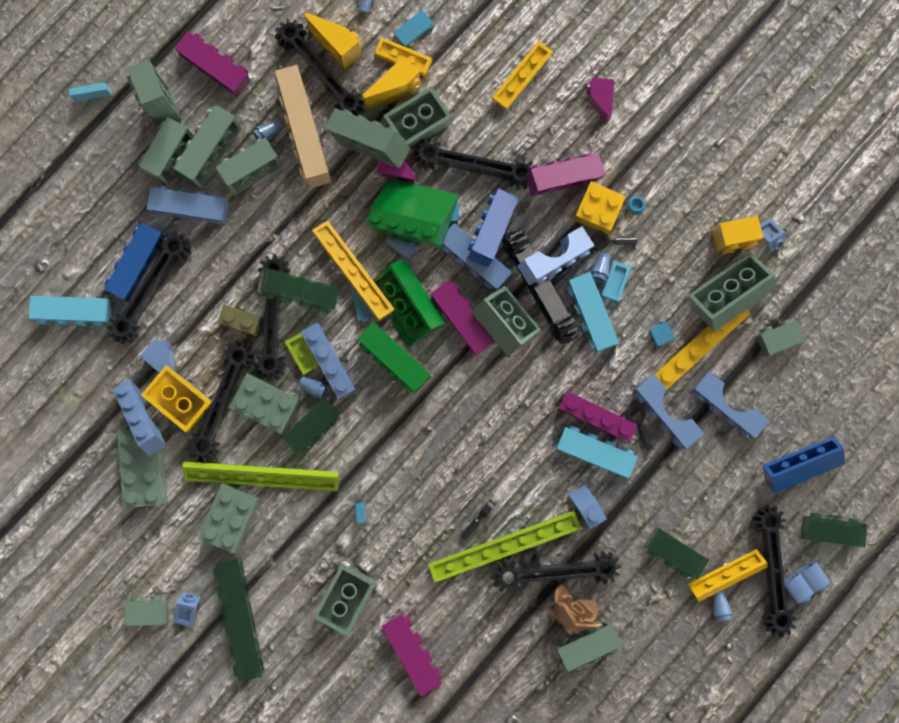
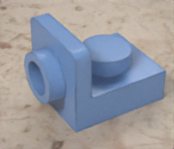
(772, 235)
(186, 609)

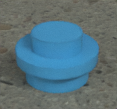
(636, 205)

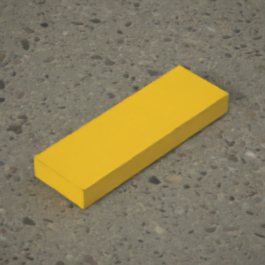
(394, 52)

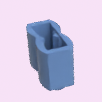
(806, 582)

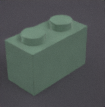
(780, 338)
(146, 612)

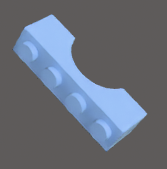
(539, 266)

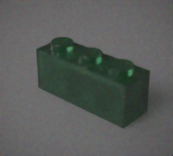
(312, 426)
(834, 530)
(675, 554)

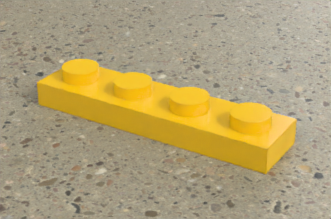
(522, 75)
(727, 575)

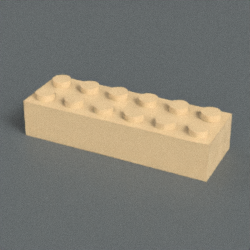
(303, 127)

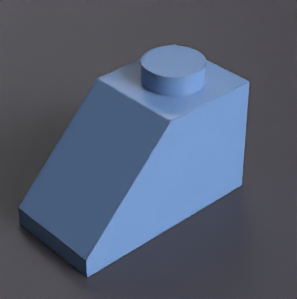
(159, 355)
(587, 507)

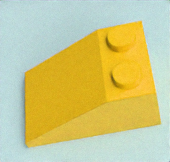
(336, 39)
(394, 85)
(177, 399)

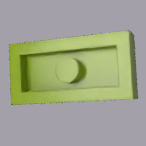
(302, 354)

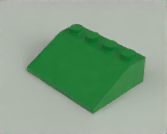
(412, 213)

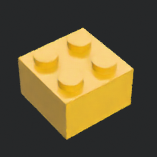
(599, 208)
(737, 234)

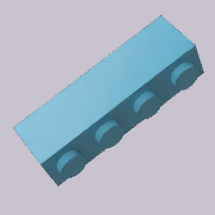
(70, 309)
(592, 312)
(596, 452)

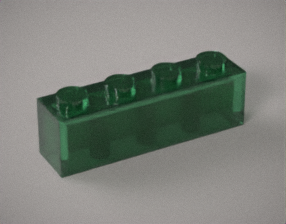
(298, 290)

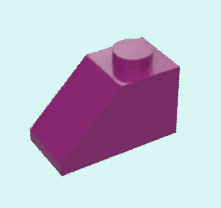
(601, 96)
(403, 174)

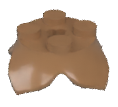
(574, 615)

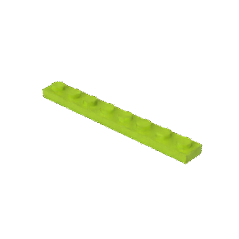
(261, 476)
(504, 546)

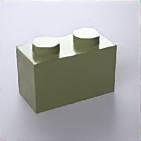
(240, 320)

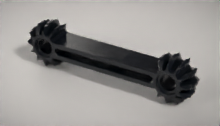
(317, 66)
(471, 163)
(149, 288)
(271, 322)
(561, 323)
(221, 401)
(556, 571)
(774, 571)

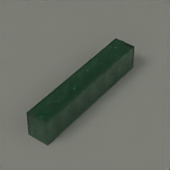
(239, 619)

